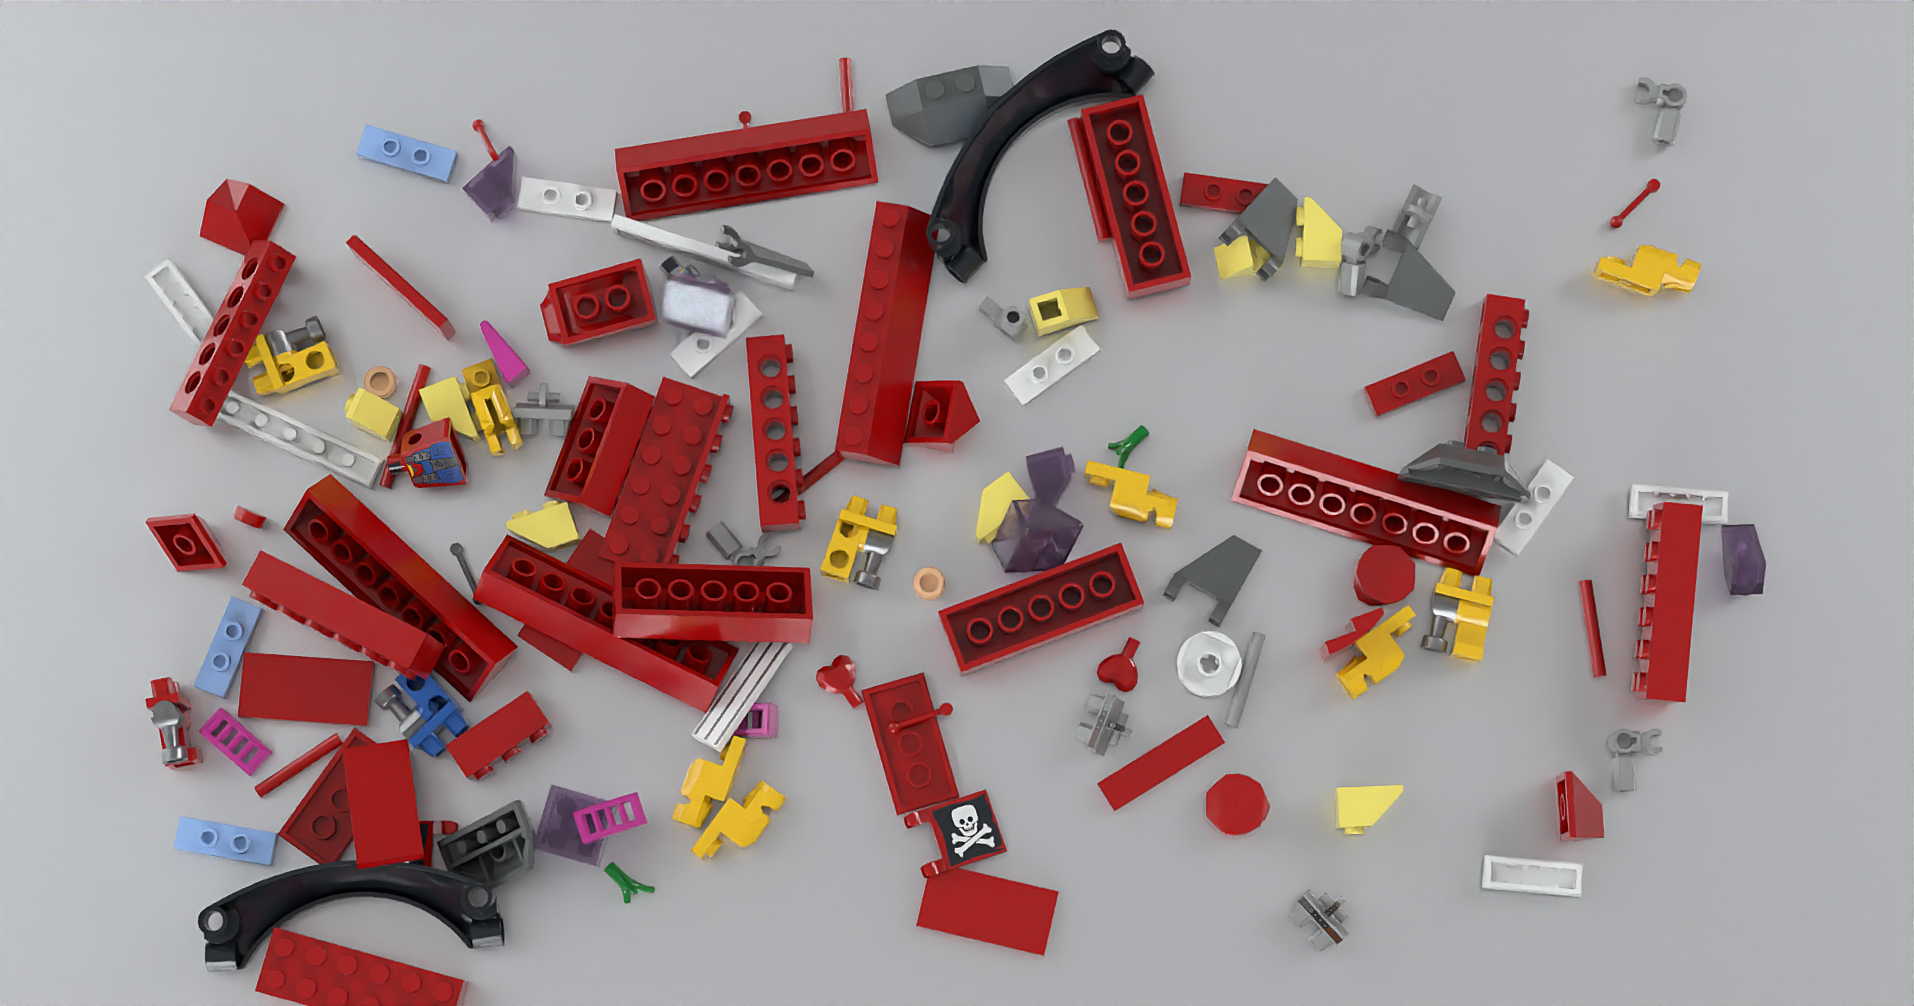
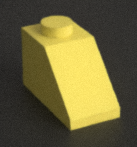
(1363, 806)

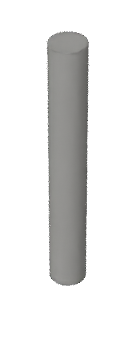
(1245, 679)

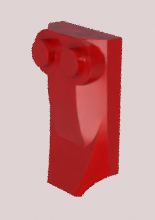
(599, 304)

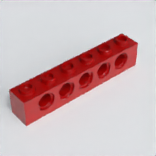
(1495, 311)
(232, 333)
(761, 353)

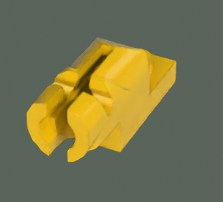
(1648, 270)
(491, 405)
(1130, 494)
(1377, 654)
(708, 782)
(738, 822)

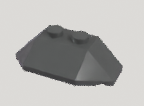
(948, 103)
(1467, 471)
(492, 847)

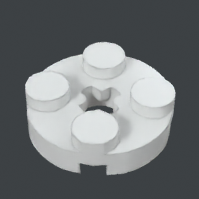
(1226, 657)

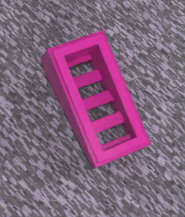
(509, 362)
(215, 721)
(770, 722)
(583, 828)

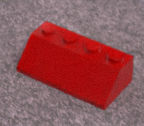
(599, 445)

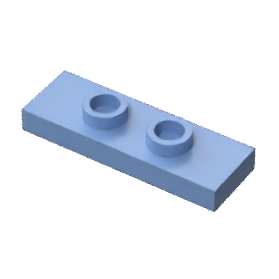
(407, 153)
(228, 647)
(226, 841)

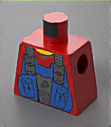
(431, 456)

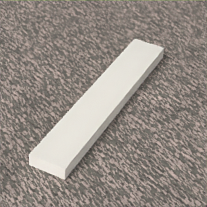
(701, 251)
(301, 439)

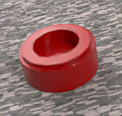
(249, 517)

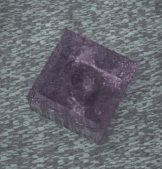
(559, 832)

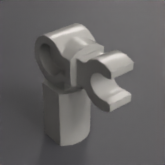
(1672, 98)
(1356, 249)
(1008, 321)
(730, 547)
(1622, 744)

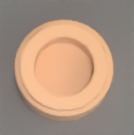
(380, 382)
(929, 583)

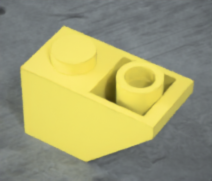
(1319, 238)
(1062, 309)
(450, 400)
(373, 414)
(994, 505)
(548, 528)

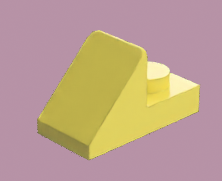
(1240, 257)

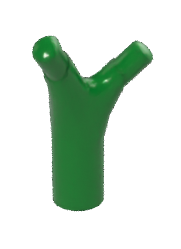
(1127, 445)
(626, 883)

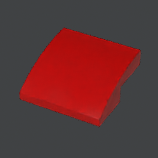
(1356, 629)

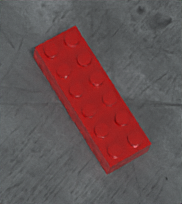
(1135, 197)
(711, 602)
(1667, 602)
(1041, 609)
(342, 617)
(335, 975)

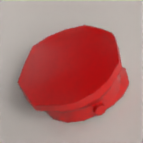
(1384, 575)
(1236, 804)

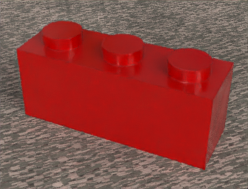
(499, 737)

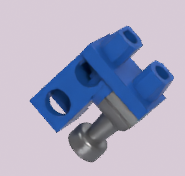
(431, 715)

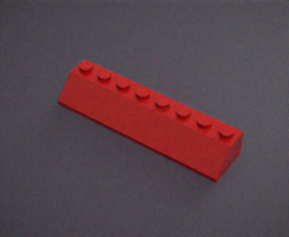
(713, 173)
(886, 336)
(1366, 503)
(398, 581)
(579, 614)

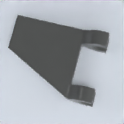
(1268, 223)
(759, 254)
(1414, 281)
(1218, 573)

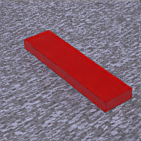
(1160, 763)

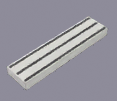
(740, 693)

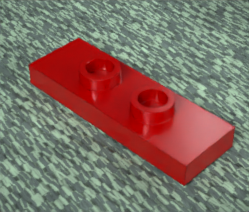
(1218, 193)
(1414, 384)

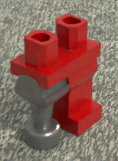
(173, 723)

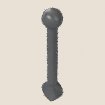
(457, 550)

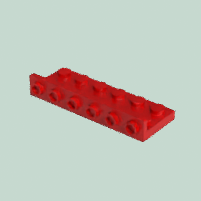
(666, 475)

